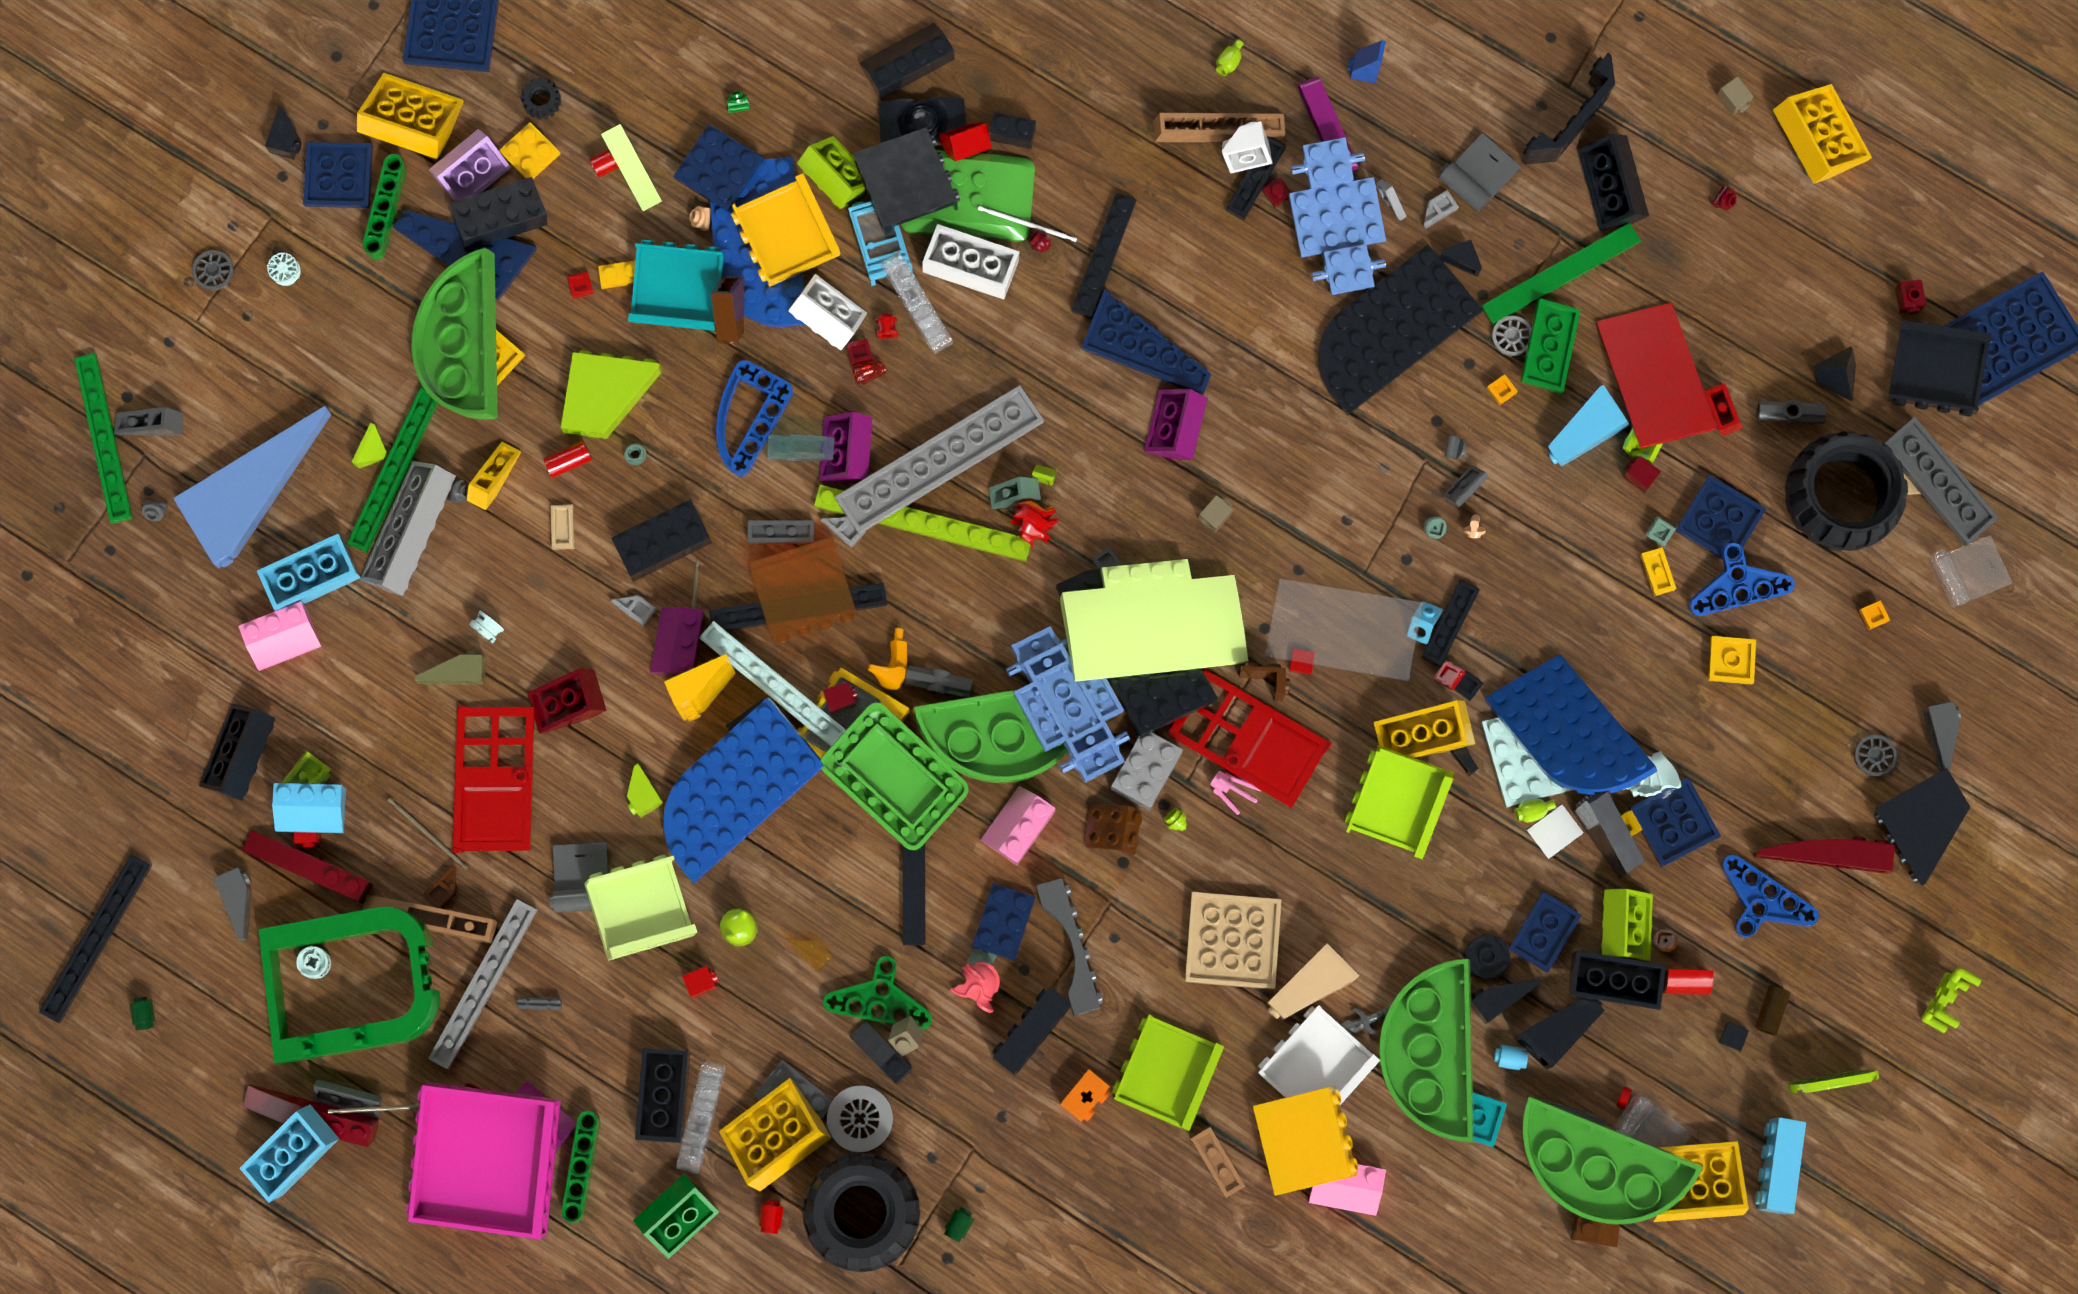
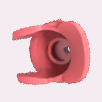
(980, 984)

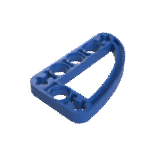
(762, 417)

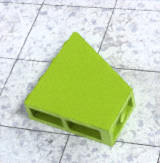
(604, 391)

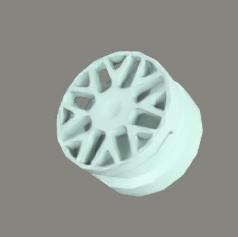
(284, 269)
(486, 626)
(313, 962)

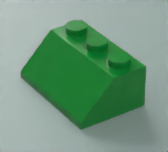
(675, 1216)

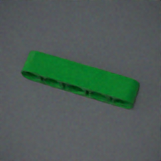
(384, 197)
(585, 1177)

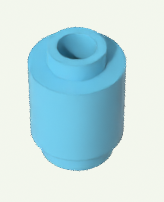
(1511, 1057)

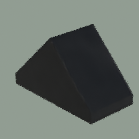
(1462, 257)

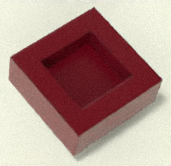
(1276, 192)
(859, 352)

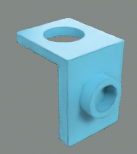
(1428, 619)

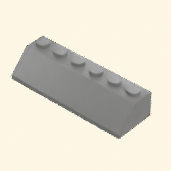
(407, 527)

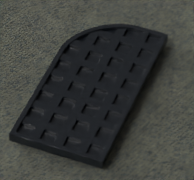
(1392, 328)
(1155, 697)

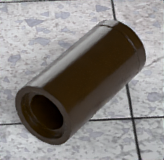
(1772, 1010)

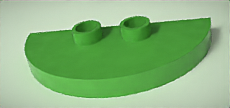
(458, 337)
(985, 738)
(1430, 1051)
(1601, 1169)

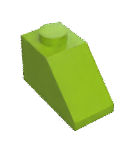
(642, 794)

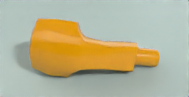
(895, 673)

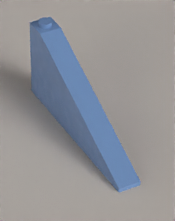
(236, 498)

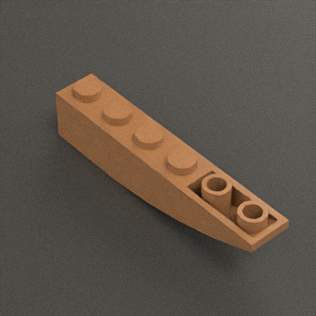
(442, 920)

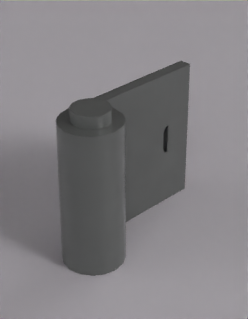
(1479, 172)
(573, 872)

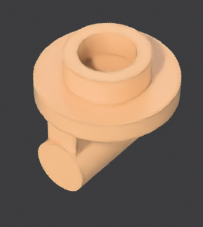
(700, 218)
(1474, 529)

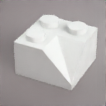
(1247, 148)

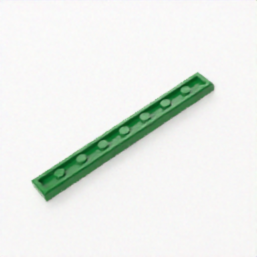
(1561, 273)
(103, 438)
(393, 472)

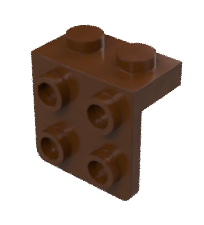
(1273, 671)
(1113, 828)

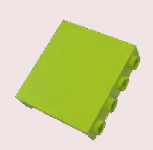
(1399, 800)
(1167, 1072)

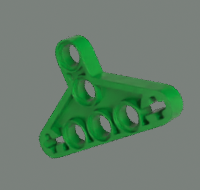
(867, 995)

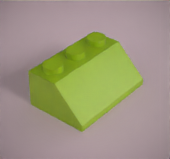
(833, 171)
(1627, 924)

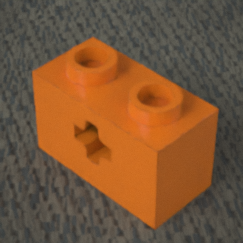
(1088, 1083)

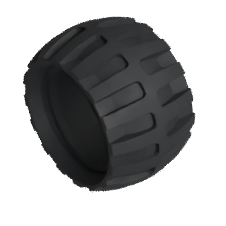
(1868, 455)

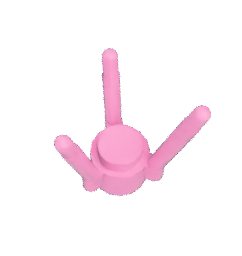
(1224, 782)

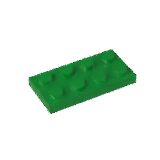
(1550, 346)

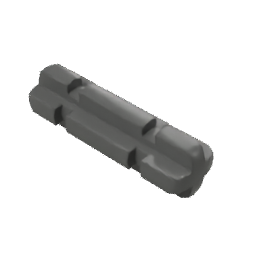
(539, 1003)

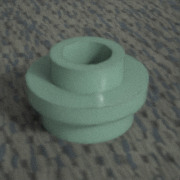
(635, 448)

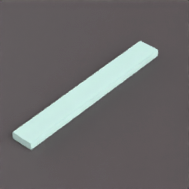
(772, 684)

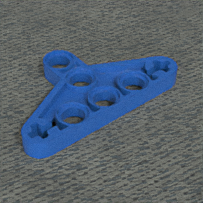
(1726, 585)
(1754, 893)

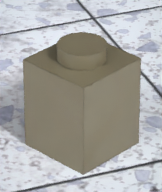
(1735, 96)
(1216, 513)
(905, 1036)

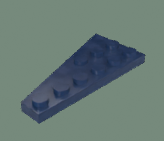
(444, 243)
(1134, 343)

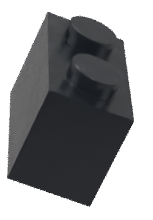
(1012, 130)

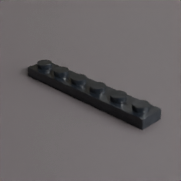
(1104, 256)

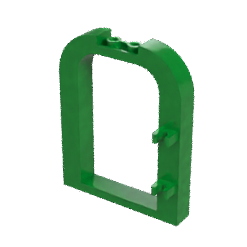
(359, 1037)

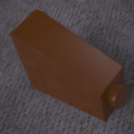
(729, 308)

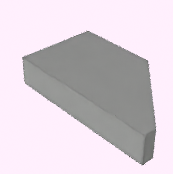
(1390, 198)
(1439, 208)
(843, 529)
(635, 607)

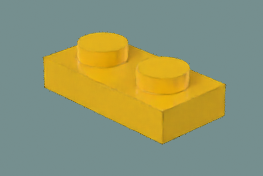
(617, 274)
(1658, 571)

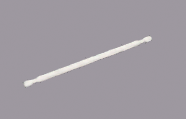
(1026, 223)

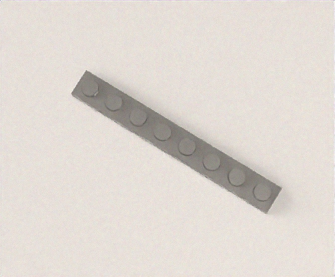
(482, 984)

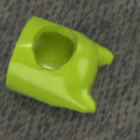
(738, 927)

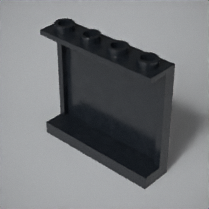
(905, 179)
(1939, 368)

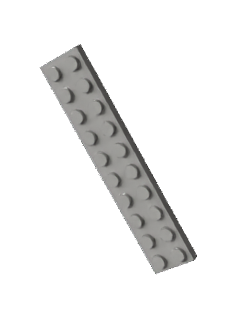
(939, 460)

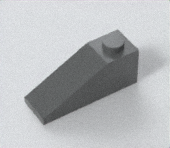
(149, 422)
(1943, 727)
(236, 896)

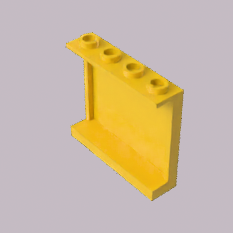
(785, 232)
(1305, 1140)

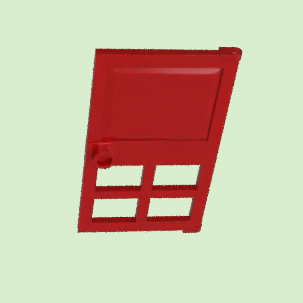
(1267, 749)
(493, 801)

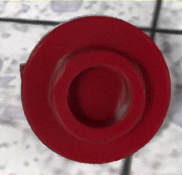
(1725, 198)

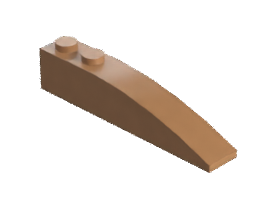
(1211, 126)

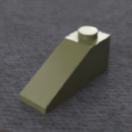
(460, 670)

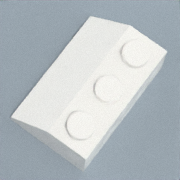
(827, 312)

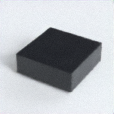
(1468, 686)
(1733, 1036)

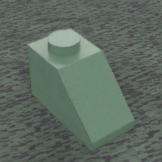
(1013, 491)

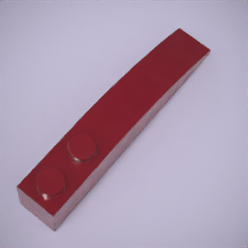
(1836, 853)
(307, 866)
(348, 1127)

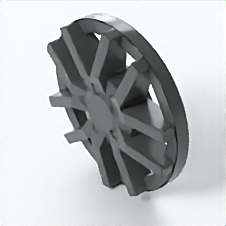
(213, 270)
(1875, 755)

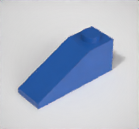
(1367, 62)

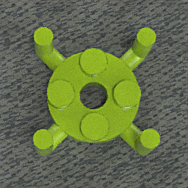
(1946, 993)

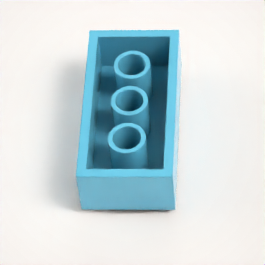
(309, 573)
(289, 1153)
(1780, 1166)

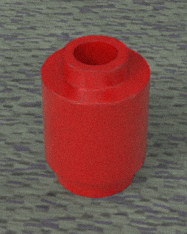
(771, 1217)

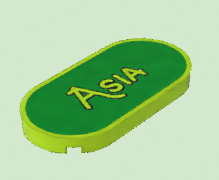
(1833, 1081)

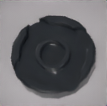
(1487, 956)

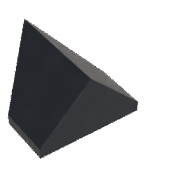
(1838, 373)

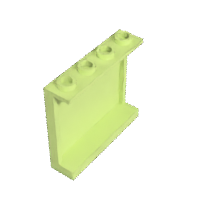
(638, 907)

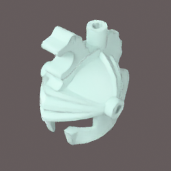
(1664, 778)

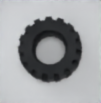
(544, 110)

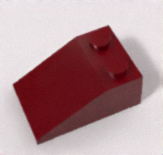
(567, 700)

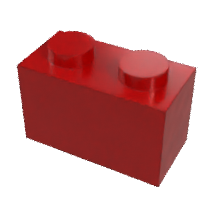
(1723, 409)

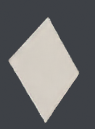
(1555, 831)

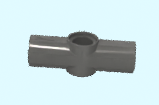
(1804, 412)
(939, 682)

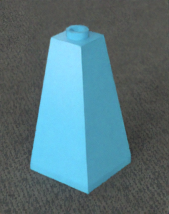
(1591, 426)

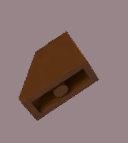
(1595, 1232)

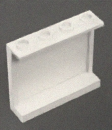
(1317, 1058)

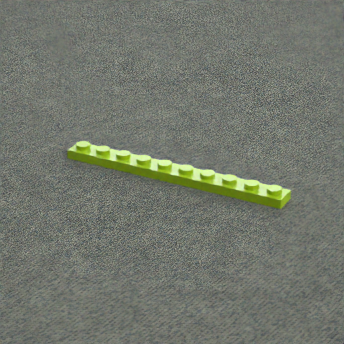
(940, 528)

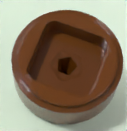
(1665, 940)

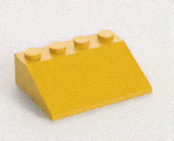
(409, 115)
(1821, 133)
(698, 687)
(774, 1135)
(1719, 1187)

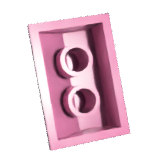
(280, 636)
(1018, 825)
(1353, 1194)

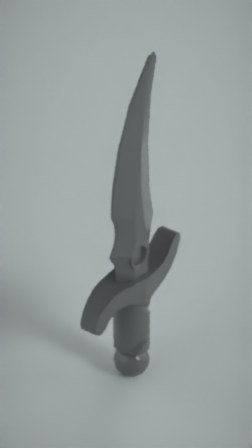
(1363, 1021)

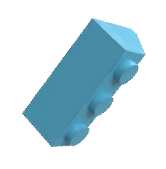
(309, 807)

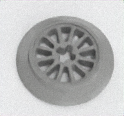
(848, 1096)

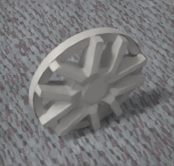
(1512, 335)

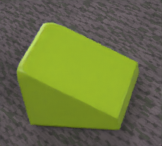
(1044, 474)

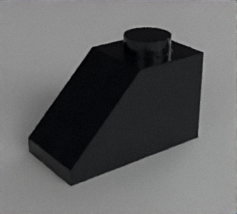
(283, 137)

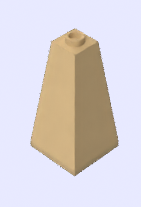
(1315, 981)

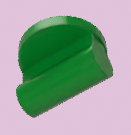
(737, 102)

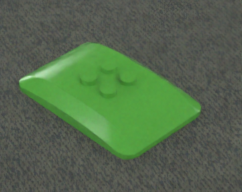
(989, 182)
(894, 776)

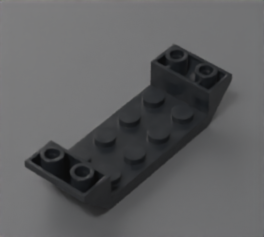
(1546, 150)

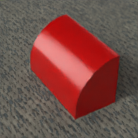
(966, 140)
(1688, 982)

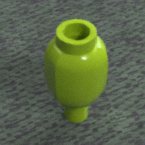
(1229, 58)
(1533, 809)

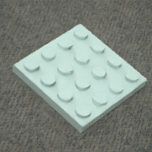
(1515, 770)

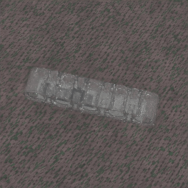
(916, 303)
(701, 1117)

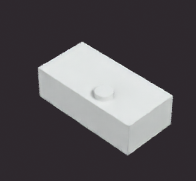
(970, 261)

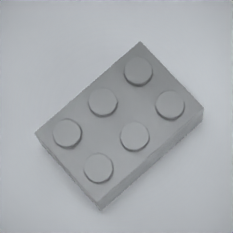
(1146, 770)

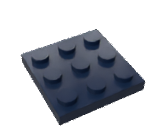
(718, 168)
(338, 175)
(1720, 517)
(1675, 822)

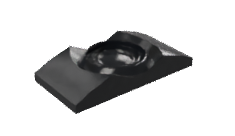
(909, 115)

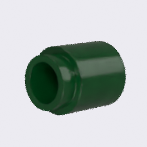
(142, 1013)
(958, 1224)

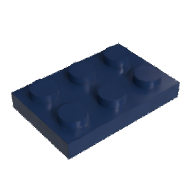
(1003, 922)
(1545, 932)

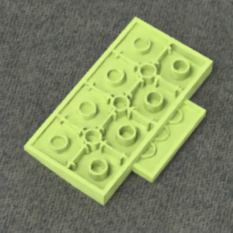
(1153, 622)

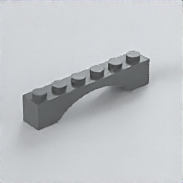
(1055, 902)

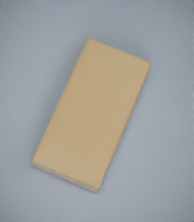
(562, 527)

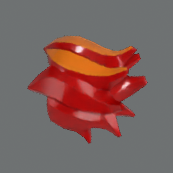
(1033, 521)

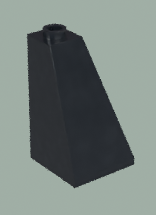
(1556, 1034)

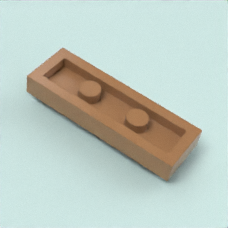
(1217, 1162)

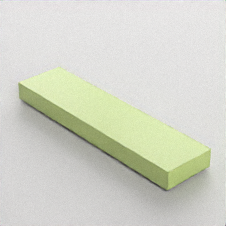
(631, 167)

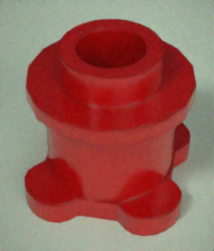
(886, 326)

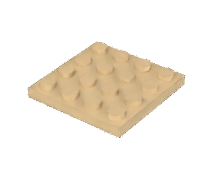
(1233, 940)

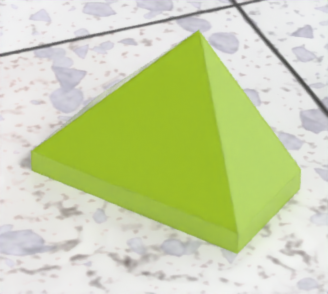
(370, 449)

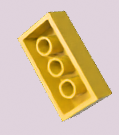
(1427, 730)

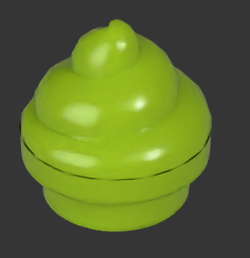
(1176, 820)

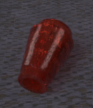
(868, 371)

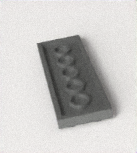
(1940, 482)

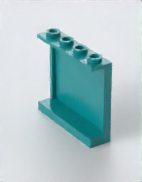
(675, 285)

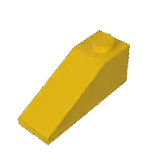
(492, 475)

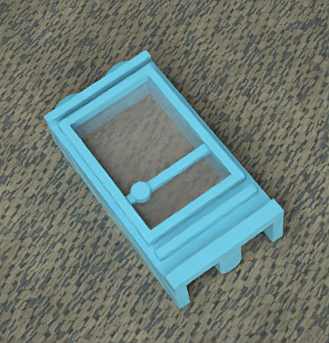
(872, 241)

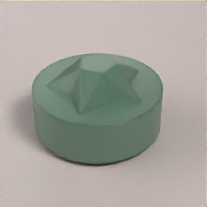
(1435, 527)

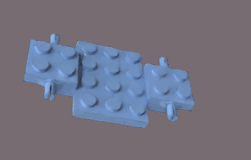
(1337, 216)
(1067, 709)

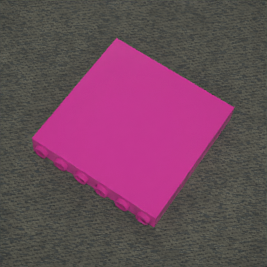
(483, 1160)

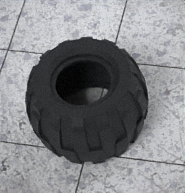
(900, 1221)

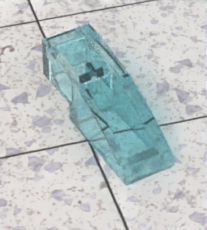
(800, 448)

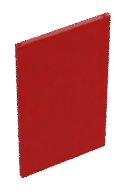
(1656, 375)

